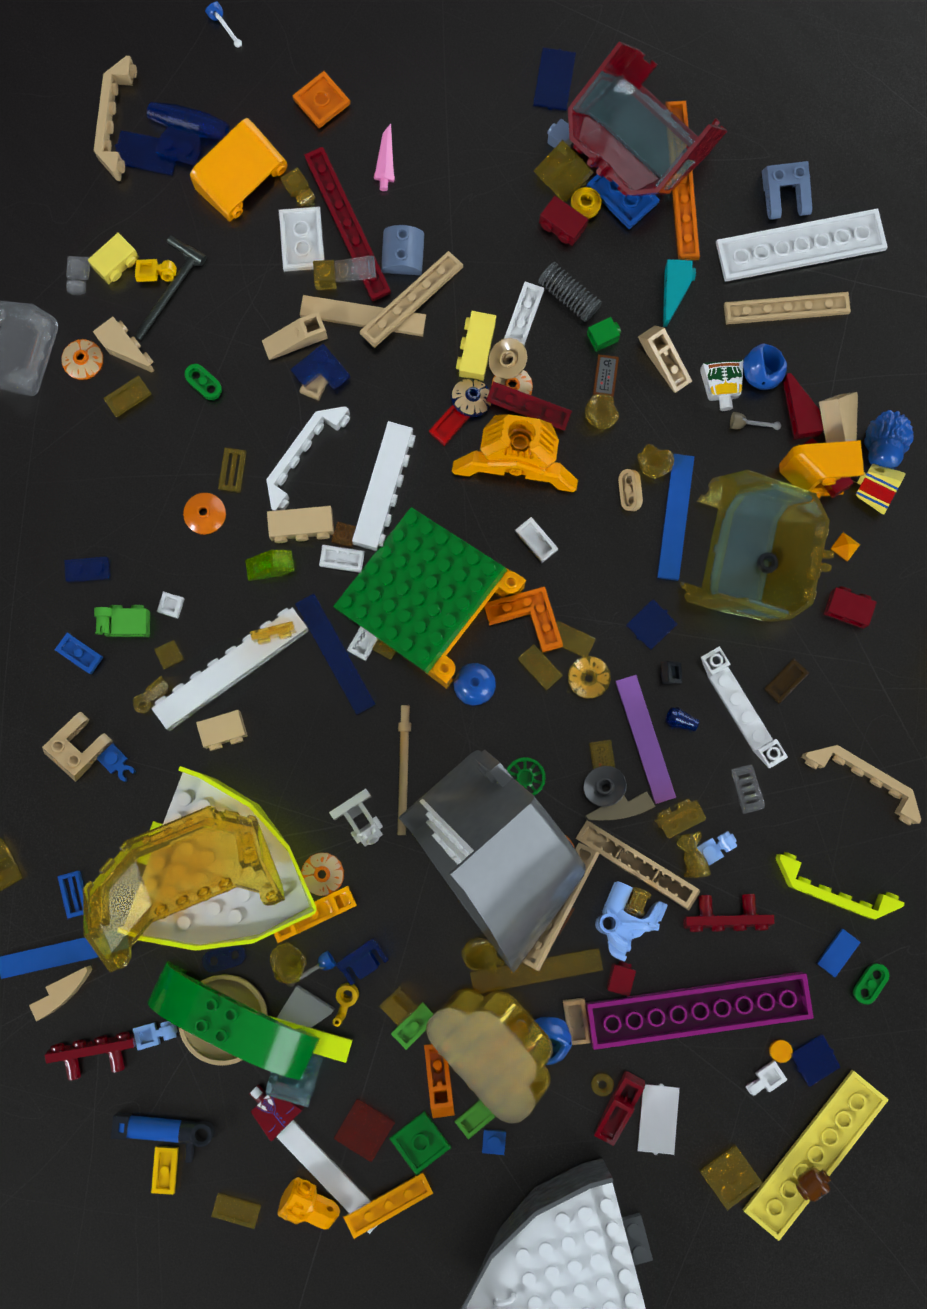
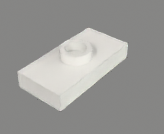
(536, 540)
(341, 558)
(362, 644)

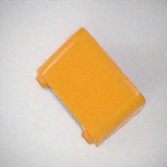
(236, 168)

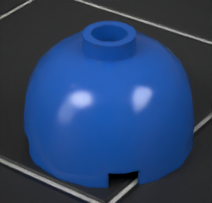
(474, 684)

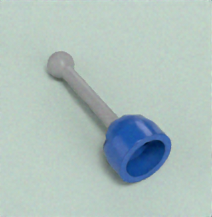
(324, 962)

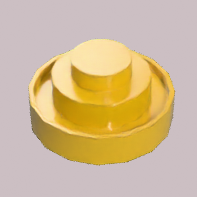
(586, 201)

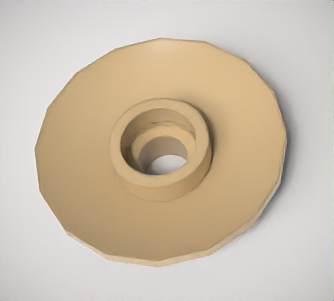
(500, 357)

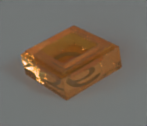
(343, 534)

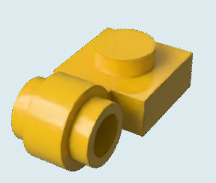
(150, 269)

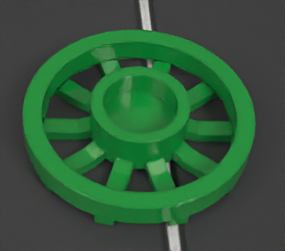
(526, 776)

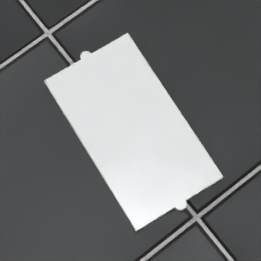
(658, 1119)

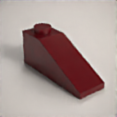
(803, 412)

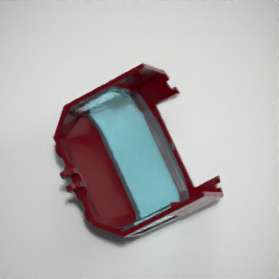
(633, 132)

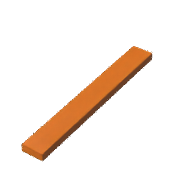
(685, 202)

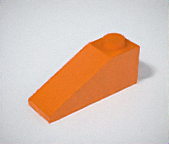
(438, 1083)

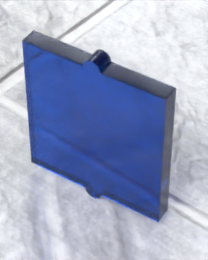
(651, 624)
(815, 1060)

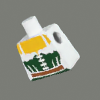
(723, 381)

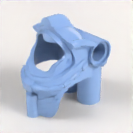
(625, 926)

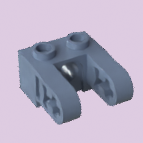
(787, 175)

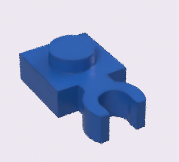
(114, 761)

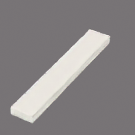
(323, 1168)

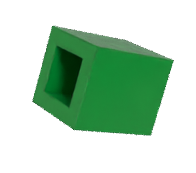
(604, 334)

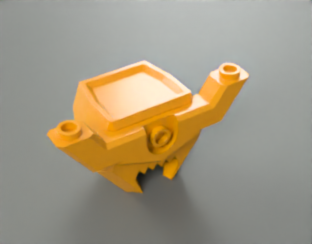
(519, 448)

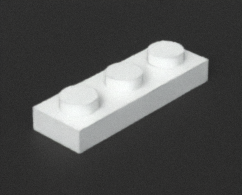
(524, 312)

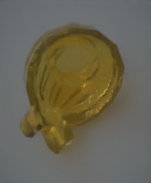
(481, 955)

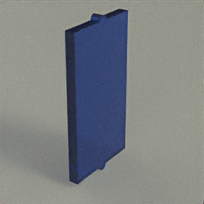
(554, 79)
(140, 153)

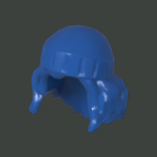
(888, 439)

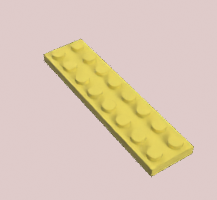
(819, 1146)

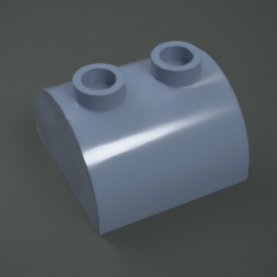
(402, 250)

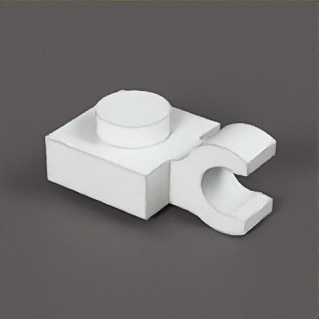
(769, 1077)

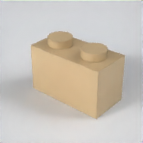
(222, 729)

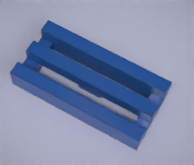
(80, 885)

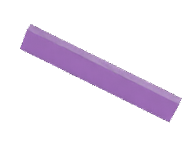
(645, 739)

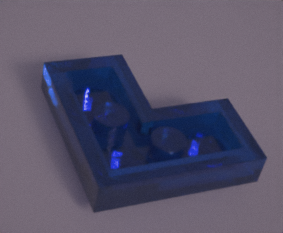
(320, 363)

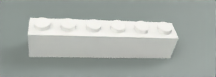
(383, 485)

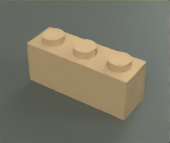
(300, 524)

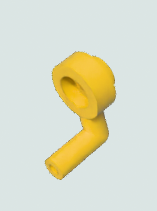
(345, 1001)

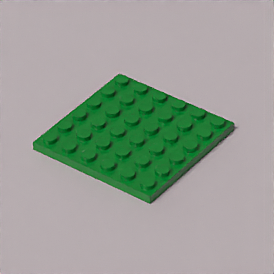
(420, 589)

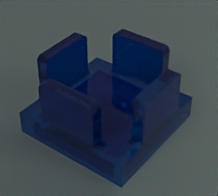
(362, 960)

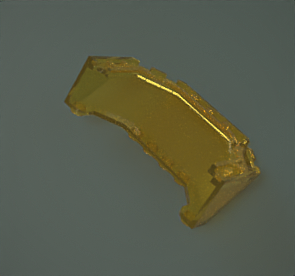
(171, 872)

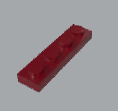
(528, 405)

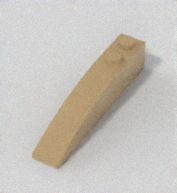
(638, 865)

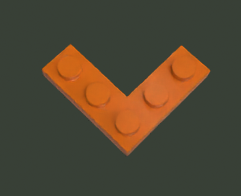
(531, 602)

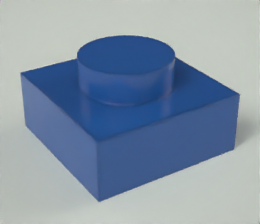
(494, 1141)

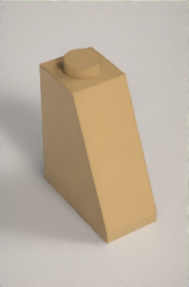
(840, 417)

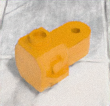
(303, 1204)

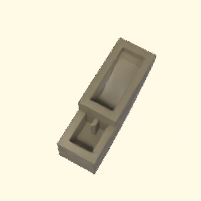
(622, 809)

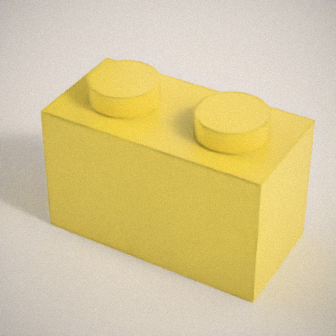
(113, 258)

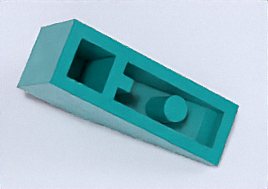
(677, 282)

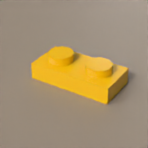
(165, 1170)

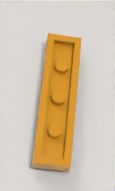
(388, 1205)

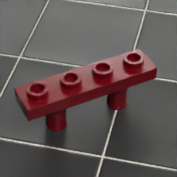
(719, 923)
(81, 1048)

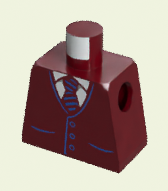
(272, 1113)

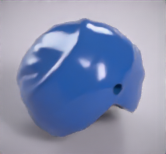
(764, 367)
(559, 1035)

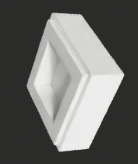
(170, 605)

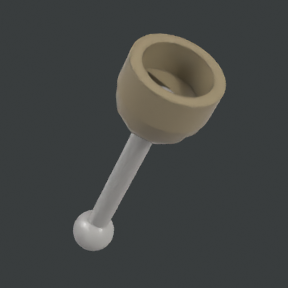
(739, 420)

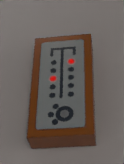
(605, 375)

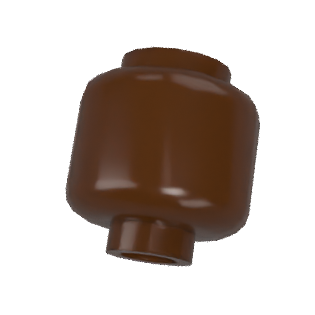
(813, 1184)

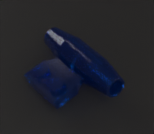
(184, 129)

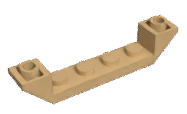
(119, 74)
(908, 806)

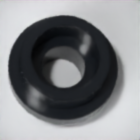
(770, 557)

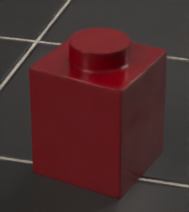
(621, 978)

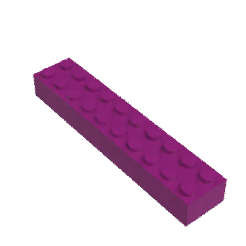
(699, 1010)

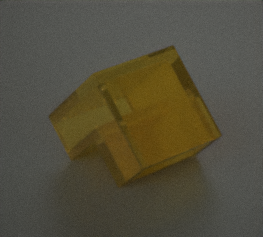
(398, 1005)

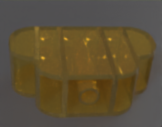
(494, 1050)

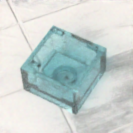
(296, 1090)

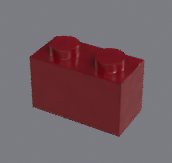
(563, 221)
(850, 607)

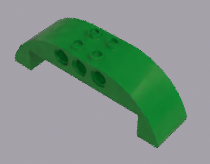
(231, 1024)

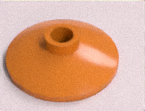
(211, 520)

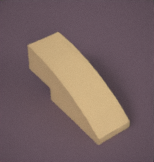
(59, 993)

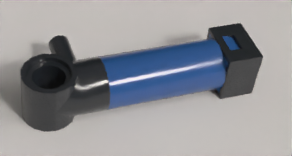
(161, 1129)

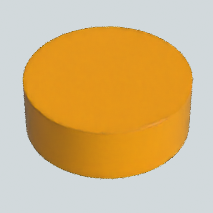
(780, 1051)

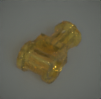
(637, 902)

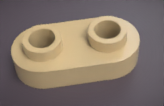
(630, 491)

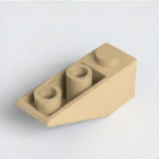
(295, 336)
(117, 343)

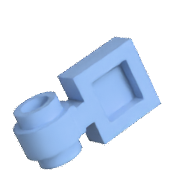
(712, 850)
(148, 1034)

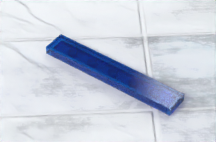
(335, 654)

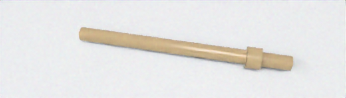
(404, 728)

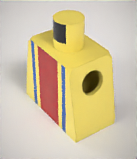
(878, 486)

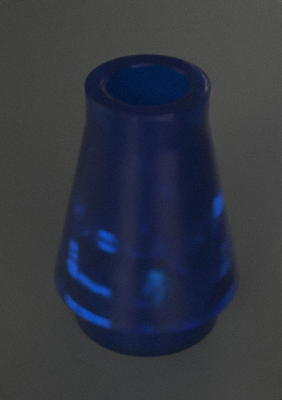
(680, 719)

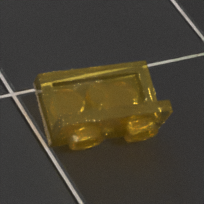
(680, 819)

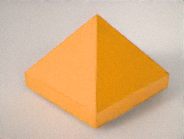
(845, 546)

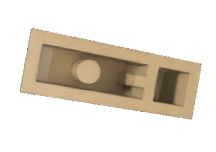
(665, 357)

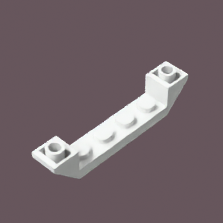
(335, 418)
(740, 708)

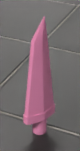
(384, 167)

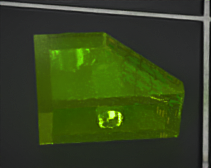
(270, 564)

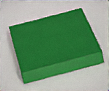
(420, 1142)

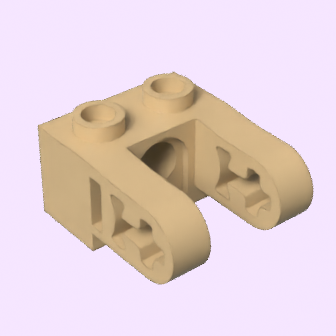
(67, 756)

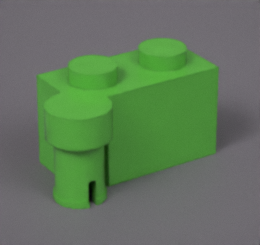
(122, 621)

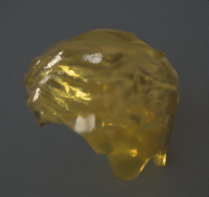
(601, 411)
(655, 462)
(287, 963)

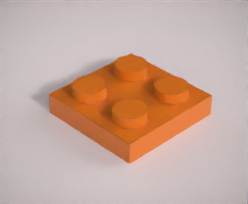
(321, 99)

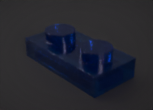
(87, 569)

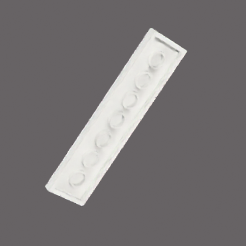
(801, 245)

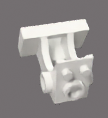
(352, 808)

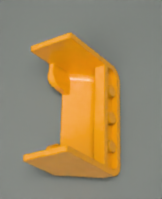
(822, 464)

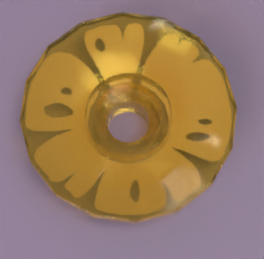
(593, 667)

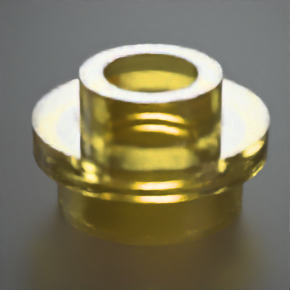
(602, 1091)

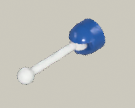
(215, 13)

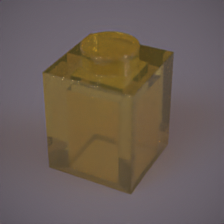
(324, 274)

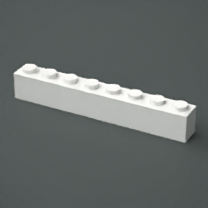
(224, 673)

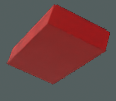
(448, 425)

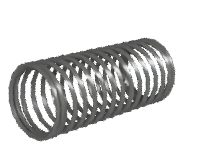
(592, 306)

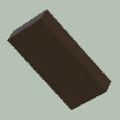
(786, 681)

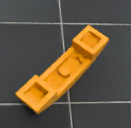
(326, 908)

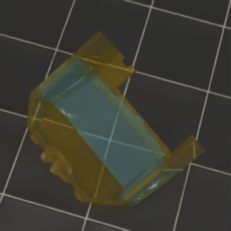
(757, 518)

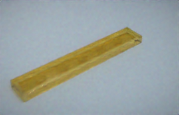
(552, 968)

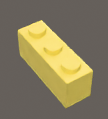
(476, 345)

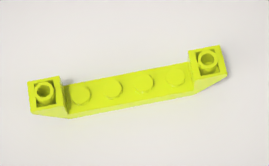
(884, 903)

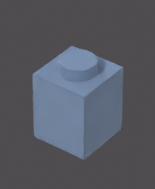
(559, 132)

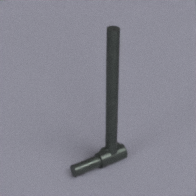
(192, 257)

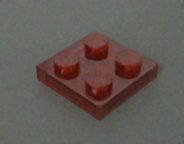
(364, 1130)

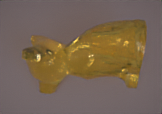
(695, 861)

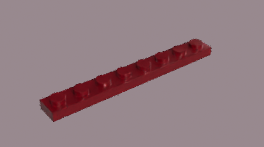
(345, 218)

